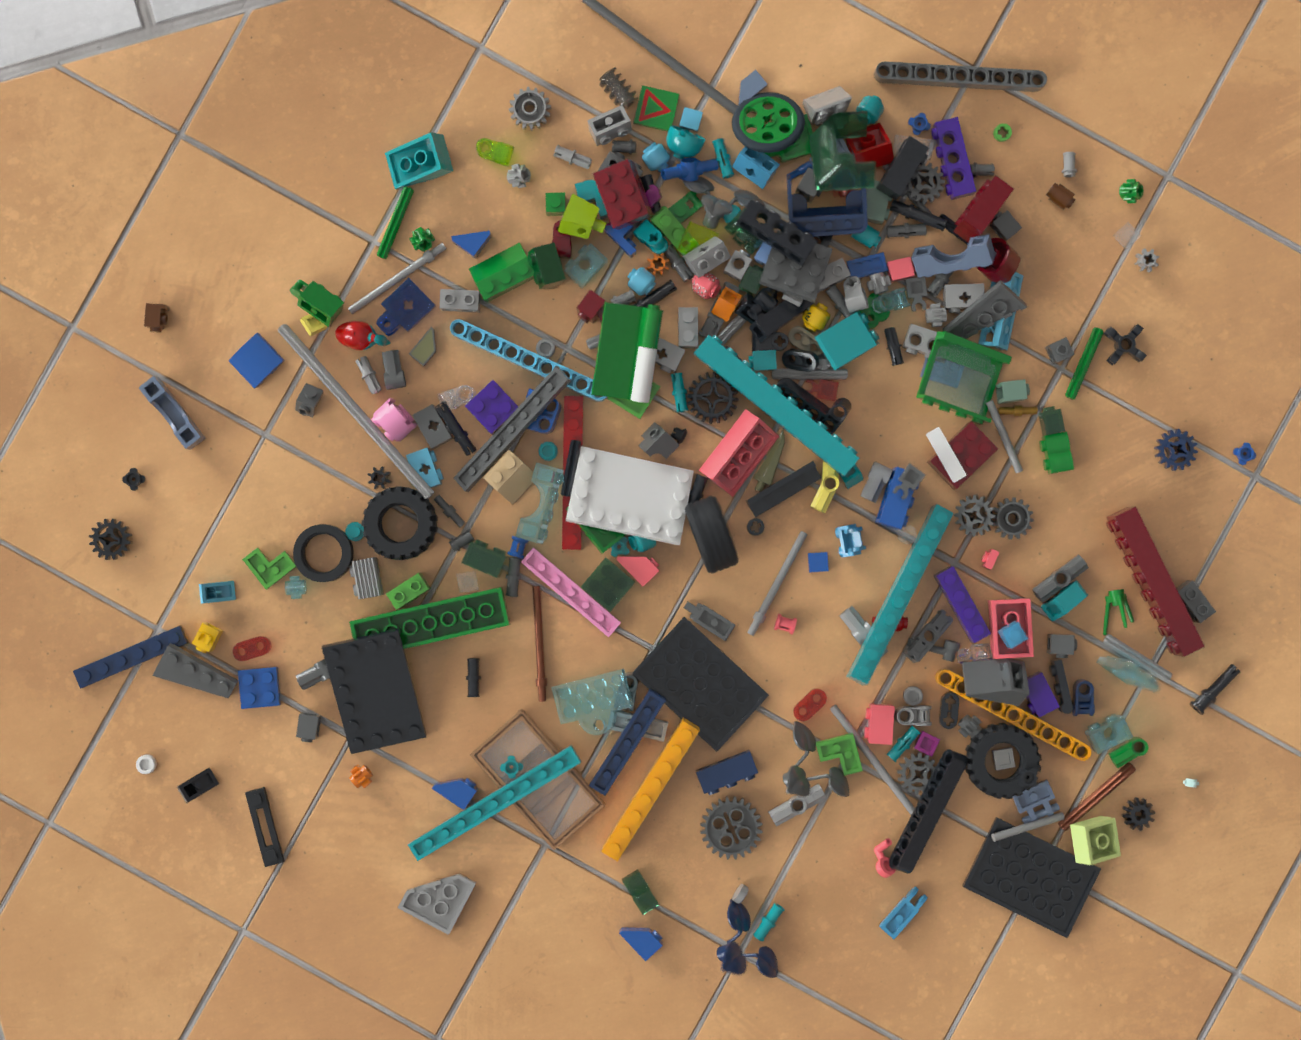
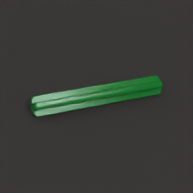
(395, 222)
(1084, 363)

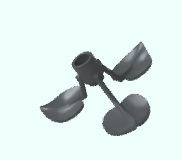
(715, 207)
(796, 778)

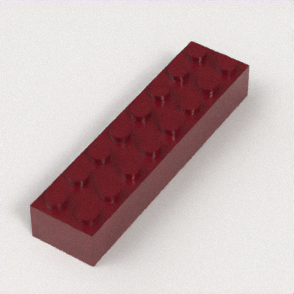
(1154, 581)

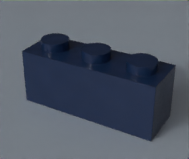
(727, 772)

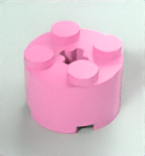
(394, 420)

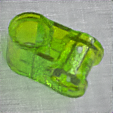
(498, 153)

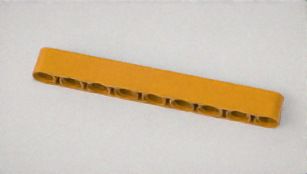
(1020, 721)

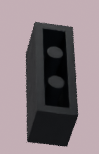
(903, 168)

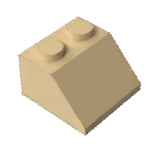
(510, 477)

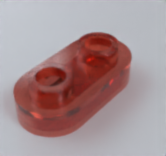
(251, 648)
(809, 704)

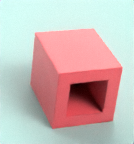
(901, 269)

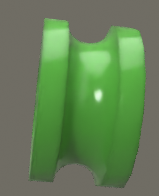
(998, 137)

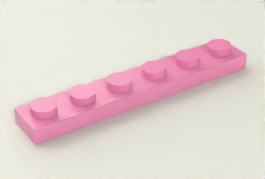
(571, 592)

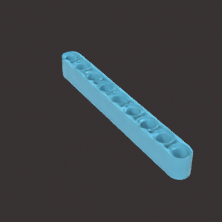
(522, 353)

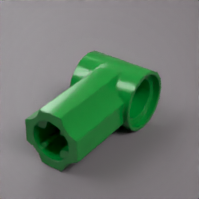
(1127, 753)

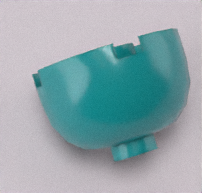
(683, 142)

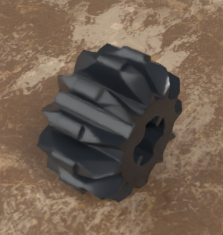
(1139, 806)

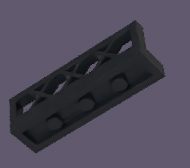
(783, 489)

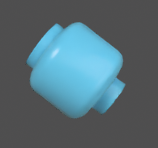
(655, 157)
(641, 281)

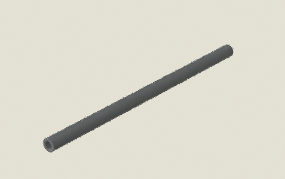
(661, 54)

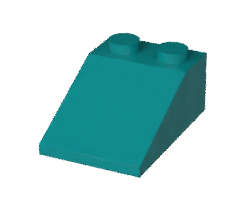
(419, 160)

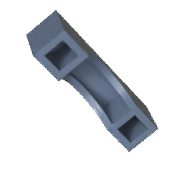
(931, 261)
(168, 406)

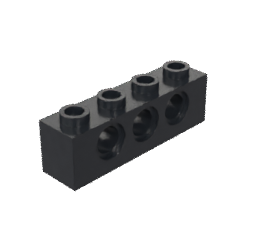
(779, 242)

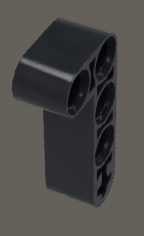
(810, 402)

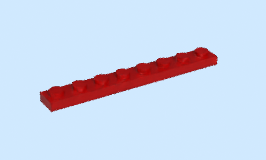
(572, 431)

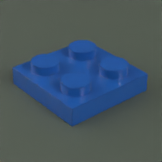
(259, 687)

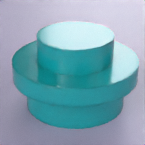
(548, 451)
(354, 531)

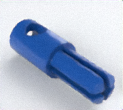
(800, 170)

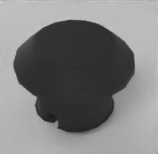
(679, 435)

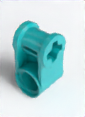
(651, 237)

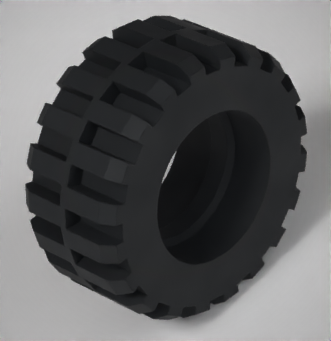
(373, 523)
(984, 742)

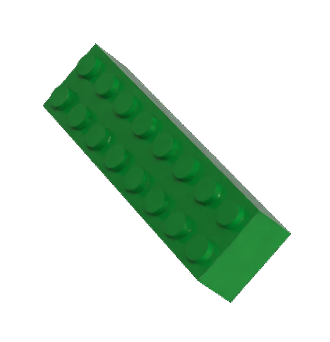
(440, 619)

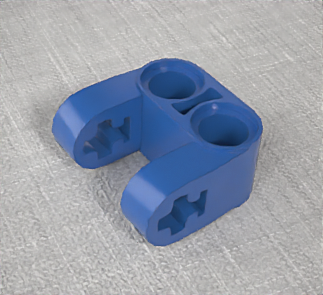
(545, 415)

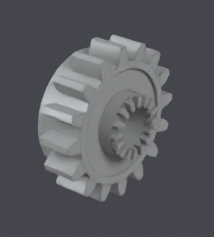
(526, 98)

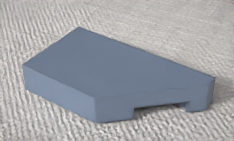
(751, 86)

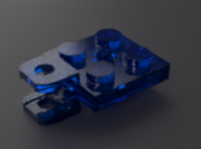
(397, 315)

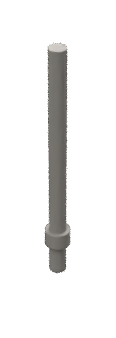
(428, 256)
(759, 616)

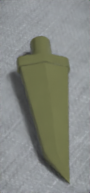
(767, 470)

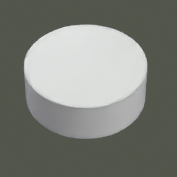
(146, 764)

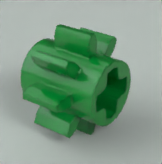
(1131, 191)
(422, 239)

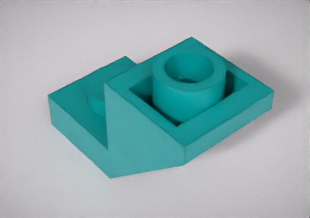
(1065, 601)

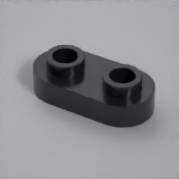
(801, 360)

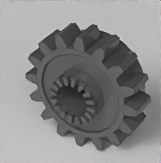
(1022, 518)

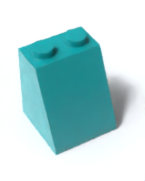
(847, 340)

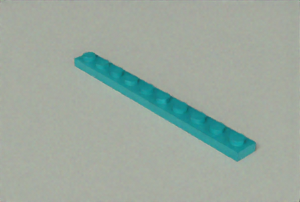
(494, 802)

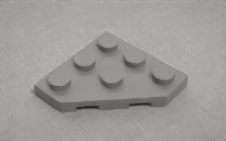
(438, 901)

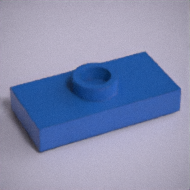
(867, 265)

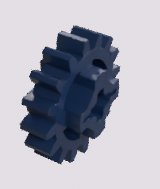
(1171, 457)

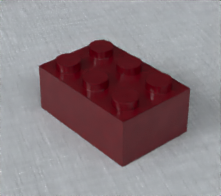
(623, 194)
(982, 208)
(971, 449)

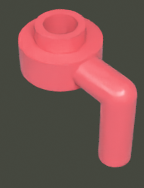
(882, 864)

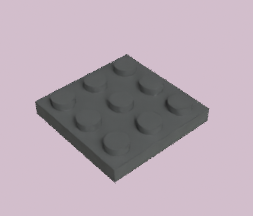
(791, 278)

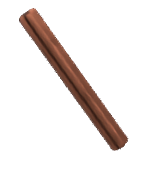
(1098, 795)

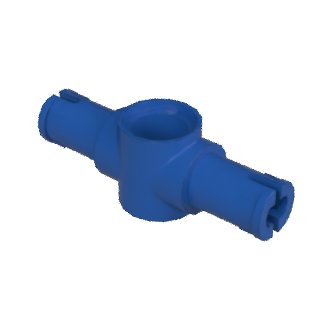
(689, 169)

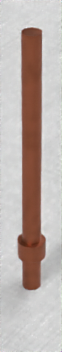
(541, 681)

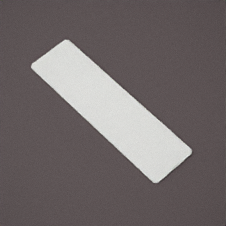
(946, 454)

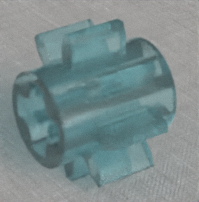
(295, 587)

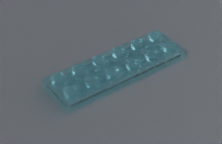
(1129, 673)

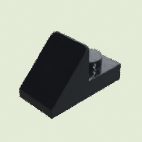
(197, 785)

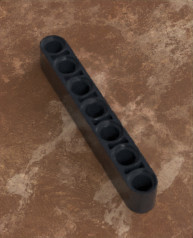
(928, 811)

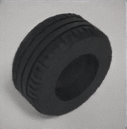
(711, 534)

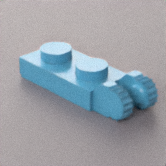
(902, 914)

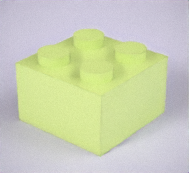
(1095, 840)

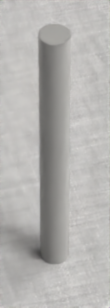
(1004, 436)
(1028, 826)

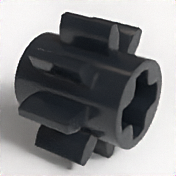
(374, 475)

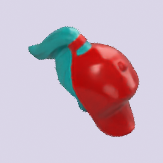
(359, 335)

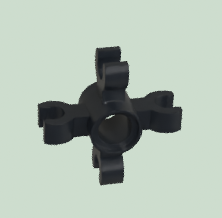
(1137, 354)

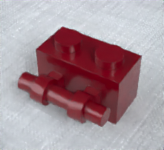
(591, 307)

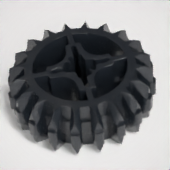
(695, 397)

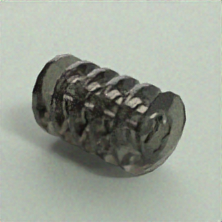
(617, 89)

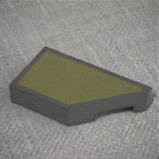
(425, 348)

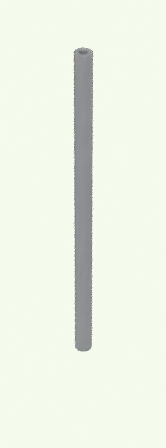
(873, 760)

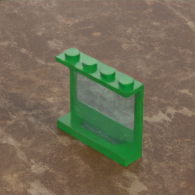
(961, 376)

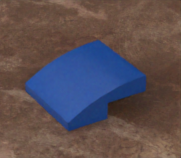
(256, 360)

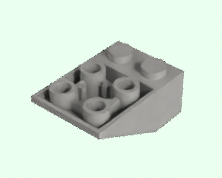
(825, 104)

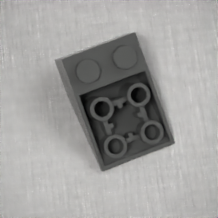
(996, 680)

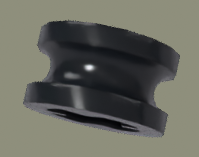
(761, 529)

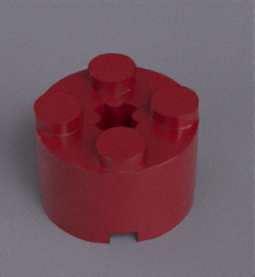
(1004, 264)

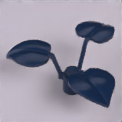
(732, 956)

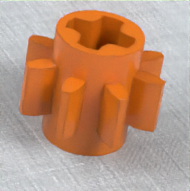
(660, 269)
(361, 776)

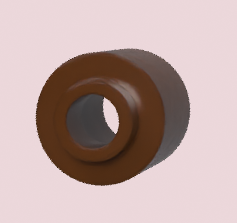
(1061, 196)

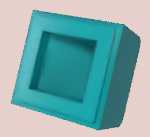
(853, 477)

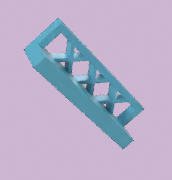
(1003, 327)

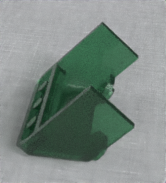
(836, 169)

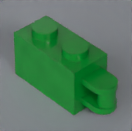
(317, 301)

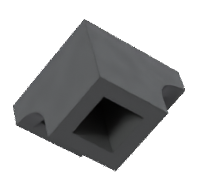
(658, 442)

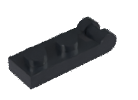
(1061, 686)

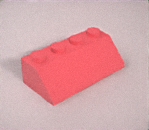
(739, 453)

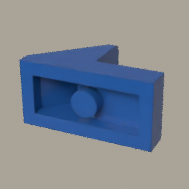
(618, 237)

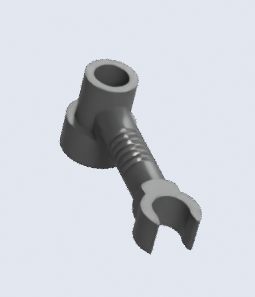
(948, 651)

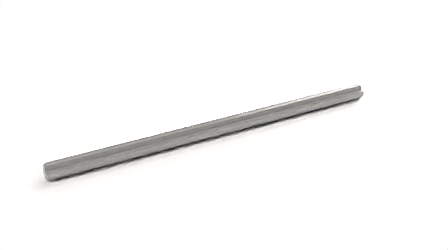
(355, 411)

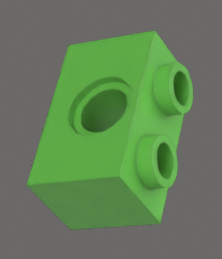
(408, 591)

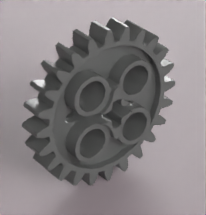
(715, 834)

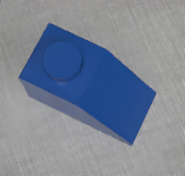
(457, 791)
(642, 940)

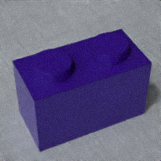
(1040, 695)

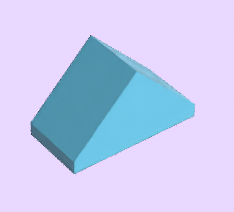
(217, 592)

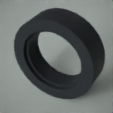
(300, 558)

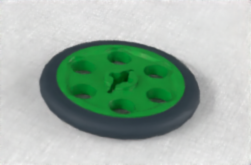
(780, 140)

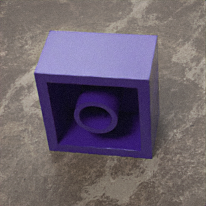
(491, 407)

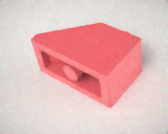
(640, 568)

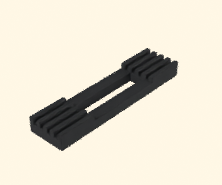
(273, 853)

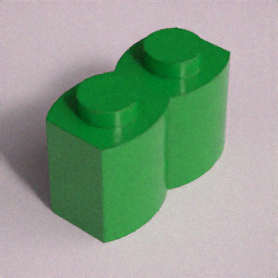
(1057, 453)

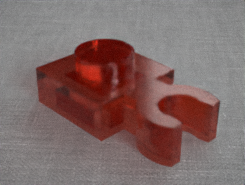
(825, 389)

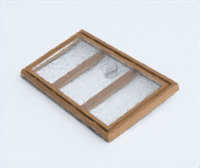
(554, 808)

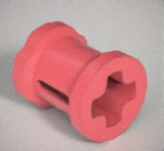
(785, 624)

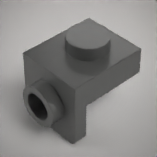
(308, 400)

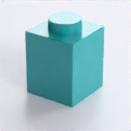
(763, 360)

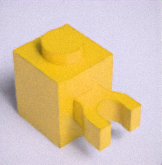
(207, 637)

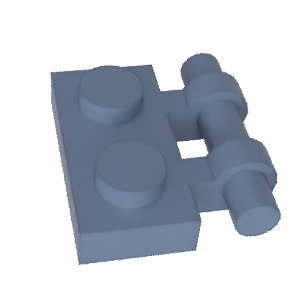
(1036, 796)

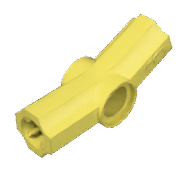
(824, 495)

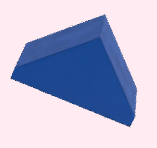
(472, 242)

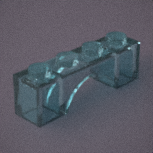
(535, 526)

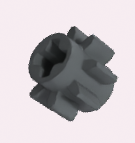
(969, 726)

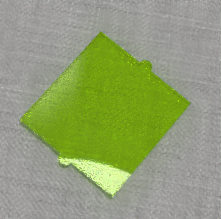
(694, 237)

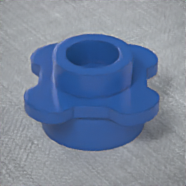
(921, 117)
(1250, 454)

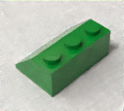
(502, 272)

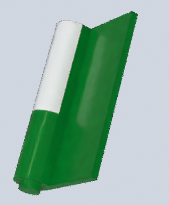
(627, 351)

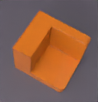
(726, 304)

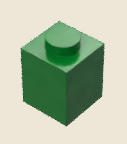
(555, 204)

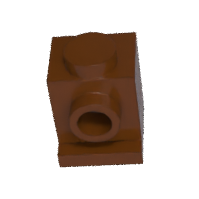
(156, 317)

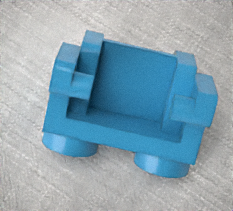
(850, 540)

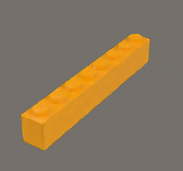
(650, 789)

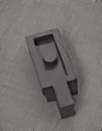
(710, 620)

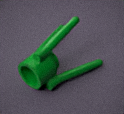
(1117, 598)

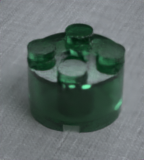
(741, 236)

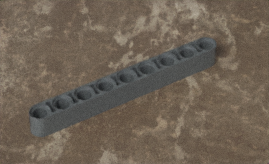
(969, 74)

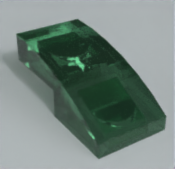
(640, 892)

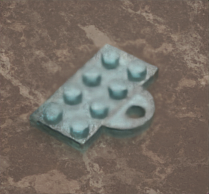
(593, 700)

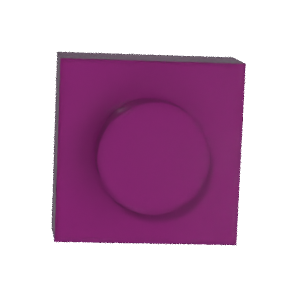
(926, 743)

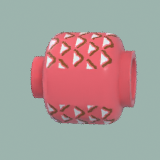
(706, 286)

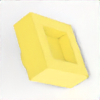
(312, 325)

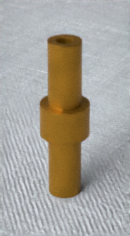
(1017, 410)

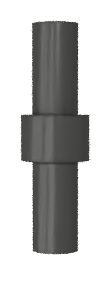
(449, 511)

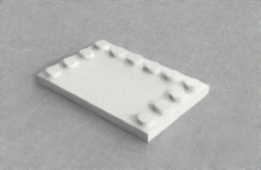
(629, 495)

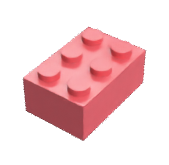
(1003, 613)

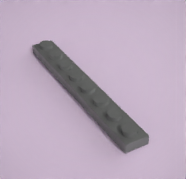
(512, 429)

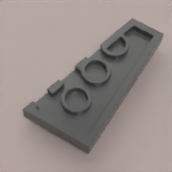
(992, 306)
(193, 672)

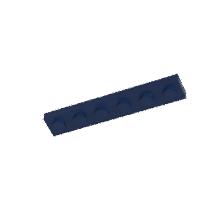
(129, 657)
(627, 742)

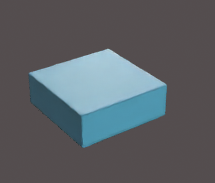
(691, 119)

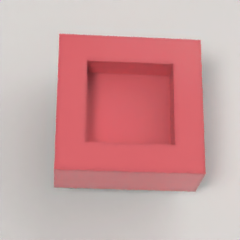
(989, 558)

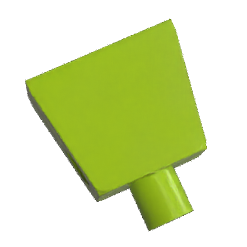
(580, 218)

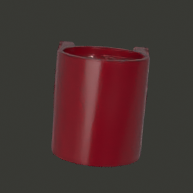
(562, 242)

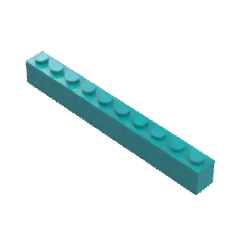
(775, 405)
(900, 595)

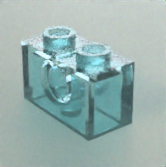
(581, 276)
(1119, 734)

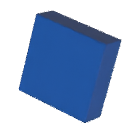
(818, 562)

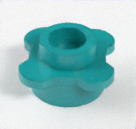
(623, 550)
(506, 767)

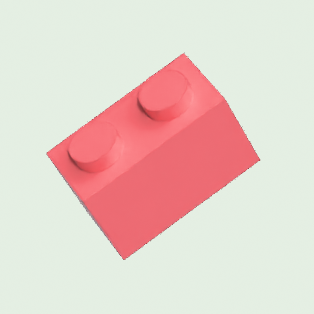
(880, 724)

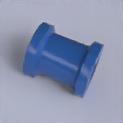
(519, 553)

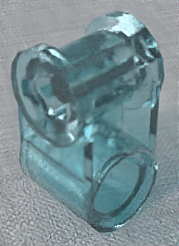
(893, 300)

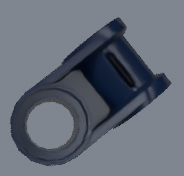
(1084, 699)

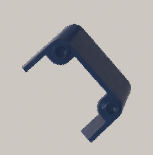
(828, 220)

